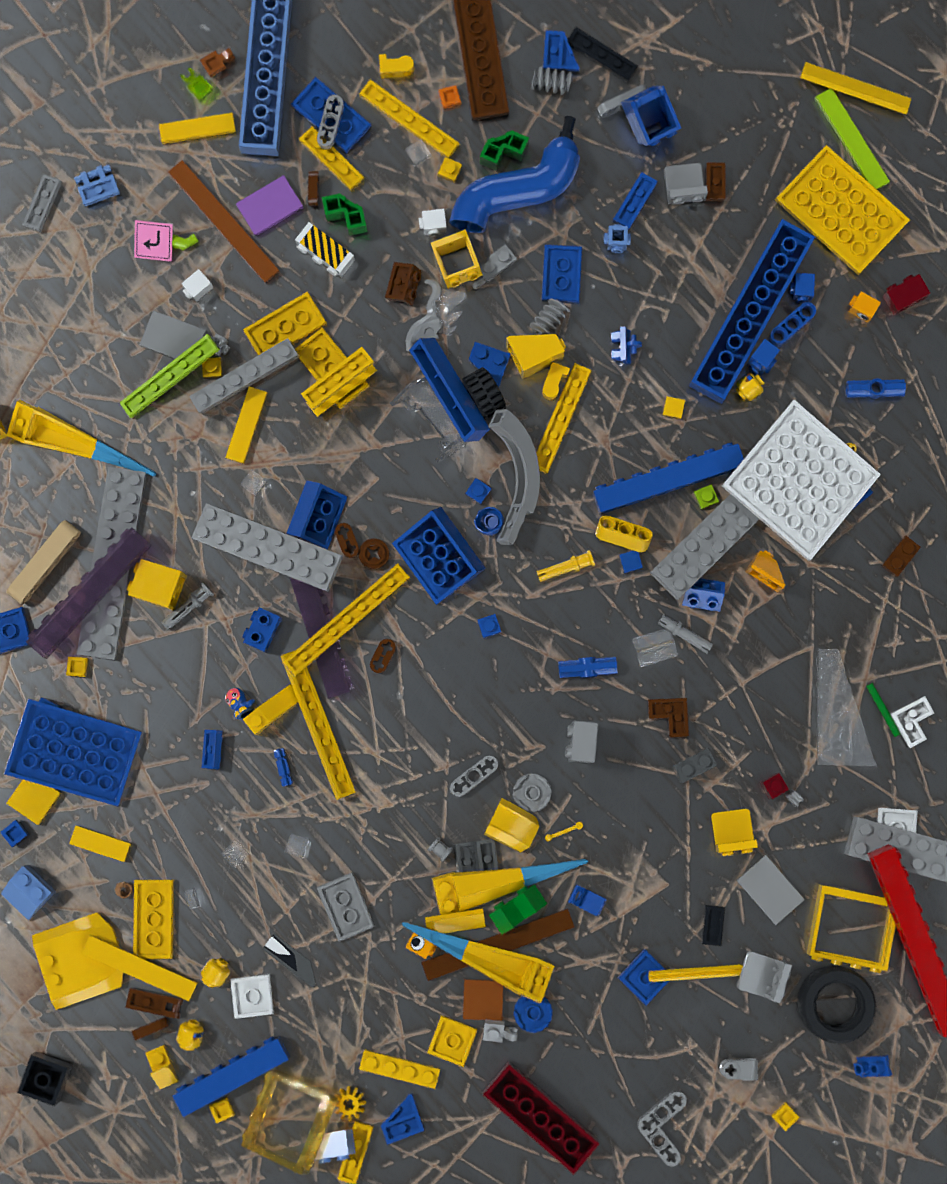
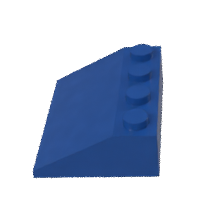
(438, 555)

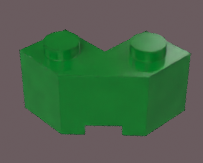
(509, 144)
(339, 207)
(517, 909)

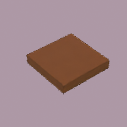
(482, 1000)

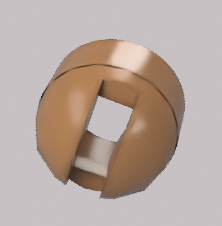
(123, 894)

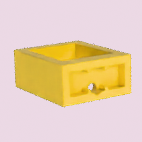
(450, 244)

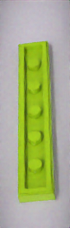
(851, 139)
(169, 376)

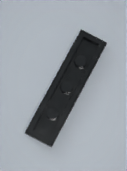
(602, 54)

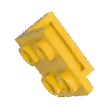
(733, 832)

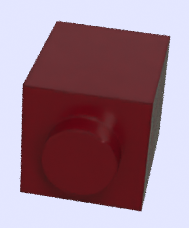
(774, 786)

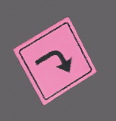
(153, 240)

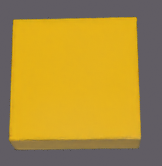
(673, 407)
(77, 666)
(221, 1109)
(785, 1116)

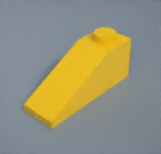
(271, 710)

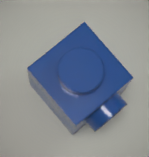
(802, 287)

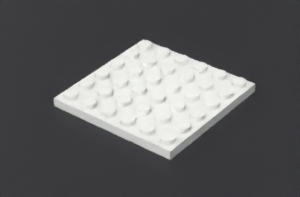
(801, 480)

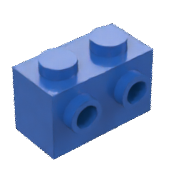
(763, 358)
(705, 595)
(261, 630)

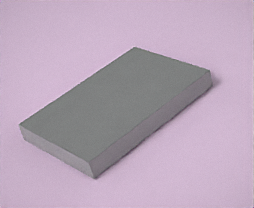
(169, 335)
(770, 890)
(345, 906)

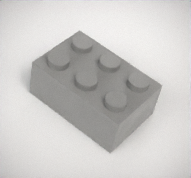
(582, 742)

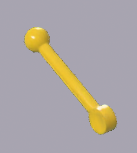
(579, 825)

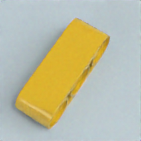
(623, 533)

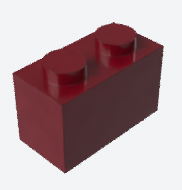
(906, 294)

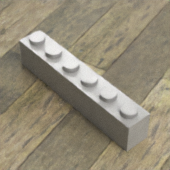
(244, 376)

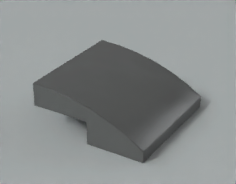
(476, 856)

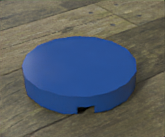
(532, 1015)

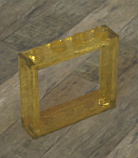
(317, 1130)

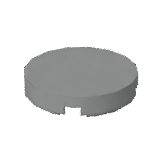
(532, 792)

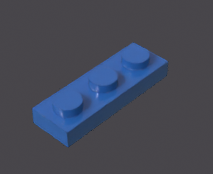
(635, 200)

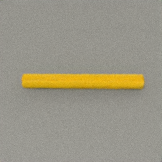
(694, 973)

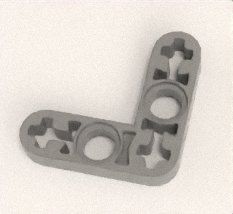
(655, 1128)

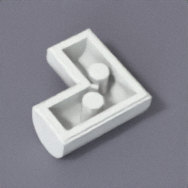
(908, 718)

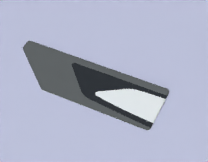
(290, 959)

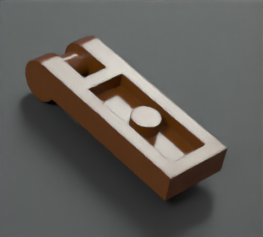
(153, 1003)

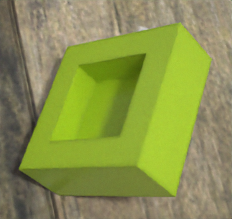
(706, 497)

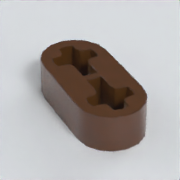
(313, 188)
(351, 538)
(378, 654)
(150, 1028)

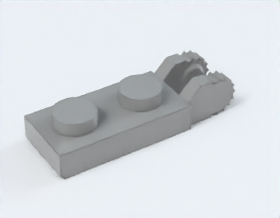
(495, 265)

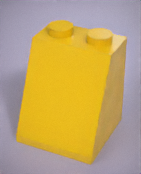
(535, 352)
(156, 584)

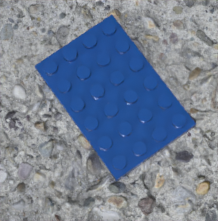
(72, 752)

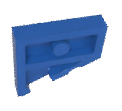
(558, 52)
(491, 359)
(403, 1121)

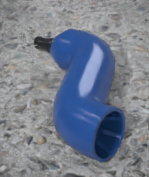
(519, 187)

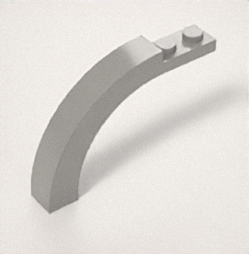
(526, 472)

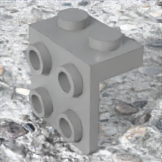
(685, 183)
(764, 976)

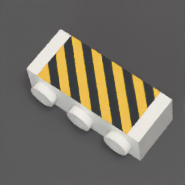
(324, 250)

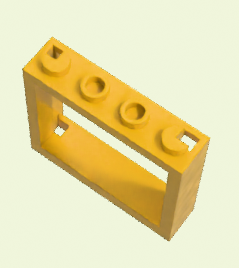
(838, 959)

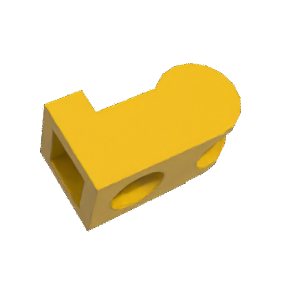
(395, 67)
(553, 379)

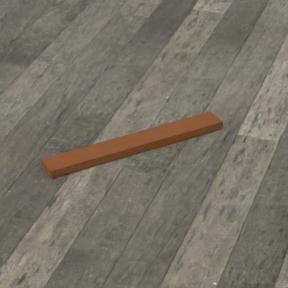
(223, 221)

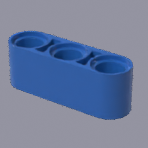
(796, 317)

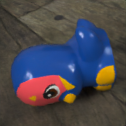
(237, 701)

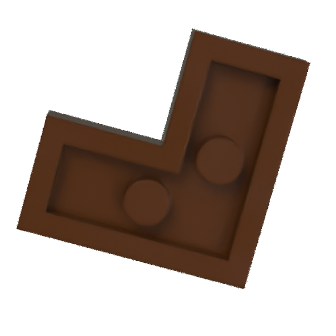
(676, 712)

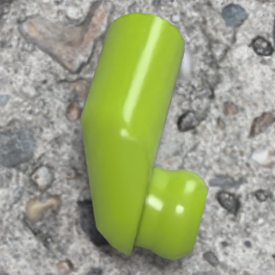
(182, 243)

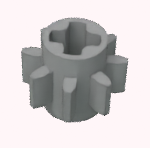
(221, 343)

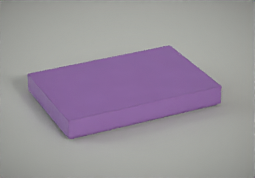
(269, 205)

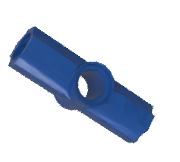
(887, 388)
(587, 667)

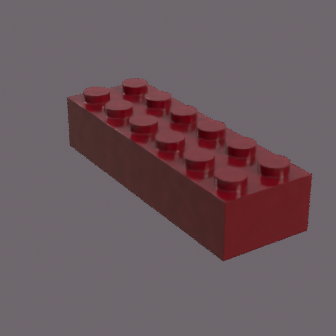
(541, 1117)

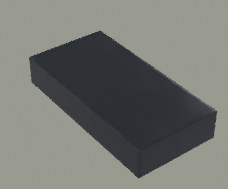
(713, 925)

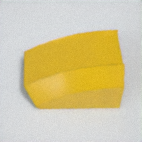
(512, 826)

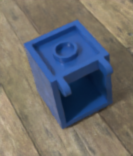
(647, 109)

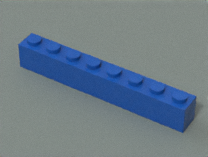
(667, 479)

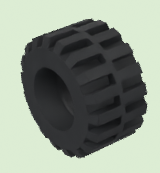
(484, 392)

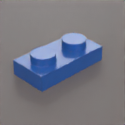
(212, 749)

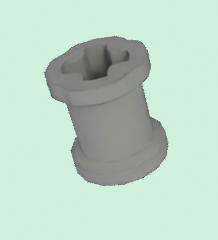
(440, 849)

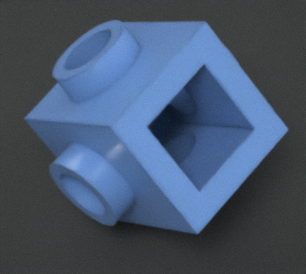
(617, 232)

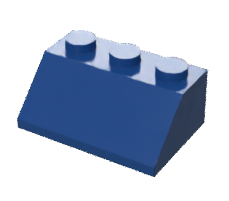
(317, 514)

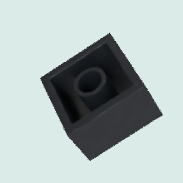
(44, 1078)

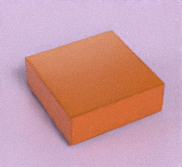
(449, 97)

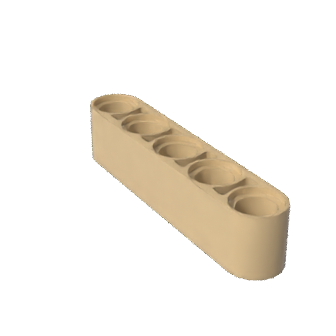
(43, 562)

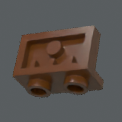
(403, 283)

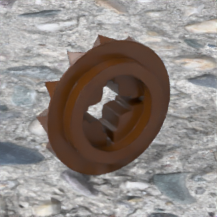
(373, 544)

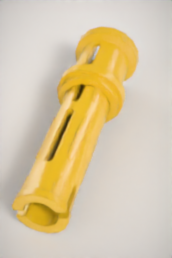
(575, 563)

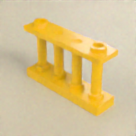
(339, 381)

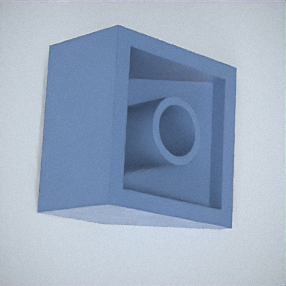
(27, 891)

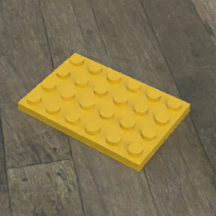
(842, 210)

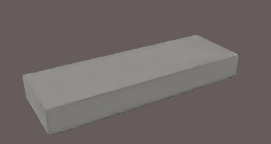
(42, 203)

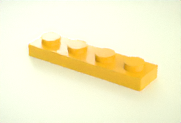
(399, 1069)

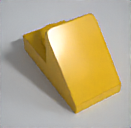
(162, 1067)

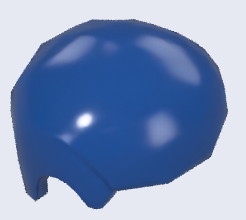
(489, 521)

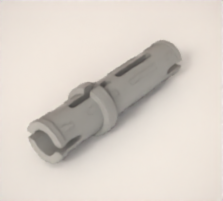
(684, 633)

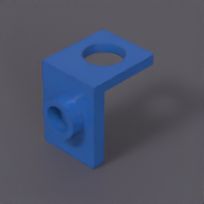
(587, 900)

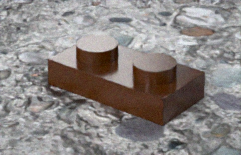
(716, 181)
(901, 556)

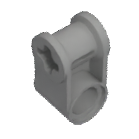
(743, 1068)

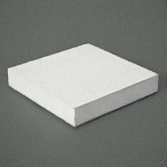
(898, 818)
(252, 996)

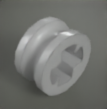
(794, 797)

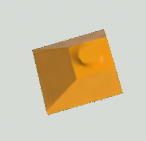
(766, 570)

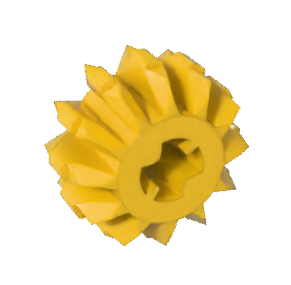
(356, 1102)

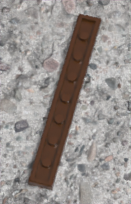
(508, 941)

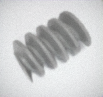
(551, 80)
(548, 317)

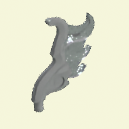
(439, 314)

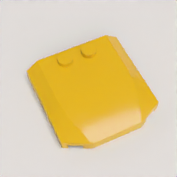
(66, 971)

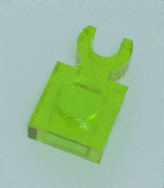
(197, 86)

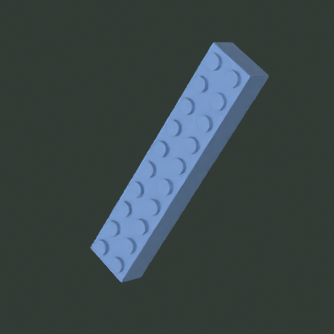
(265, 77)

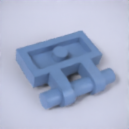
(99, 189)

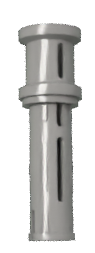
(196, 601)

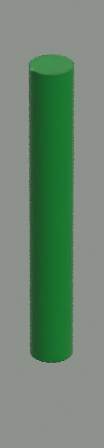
(883, 709)

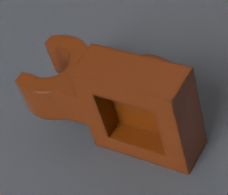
(214, 63)

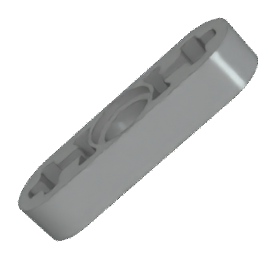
(614, 104)
(322, 133)
(465, 789)

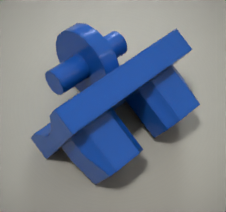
(628, 345)
(872, 1066)

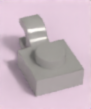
(496, 1031)

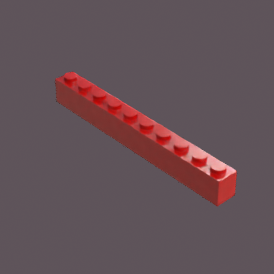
(912, 931)

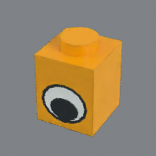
(863, 306)
(420, 946)

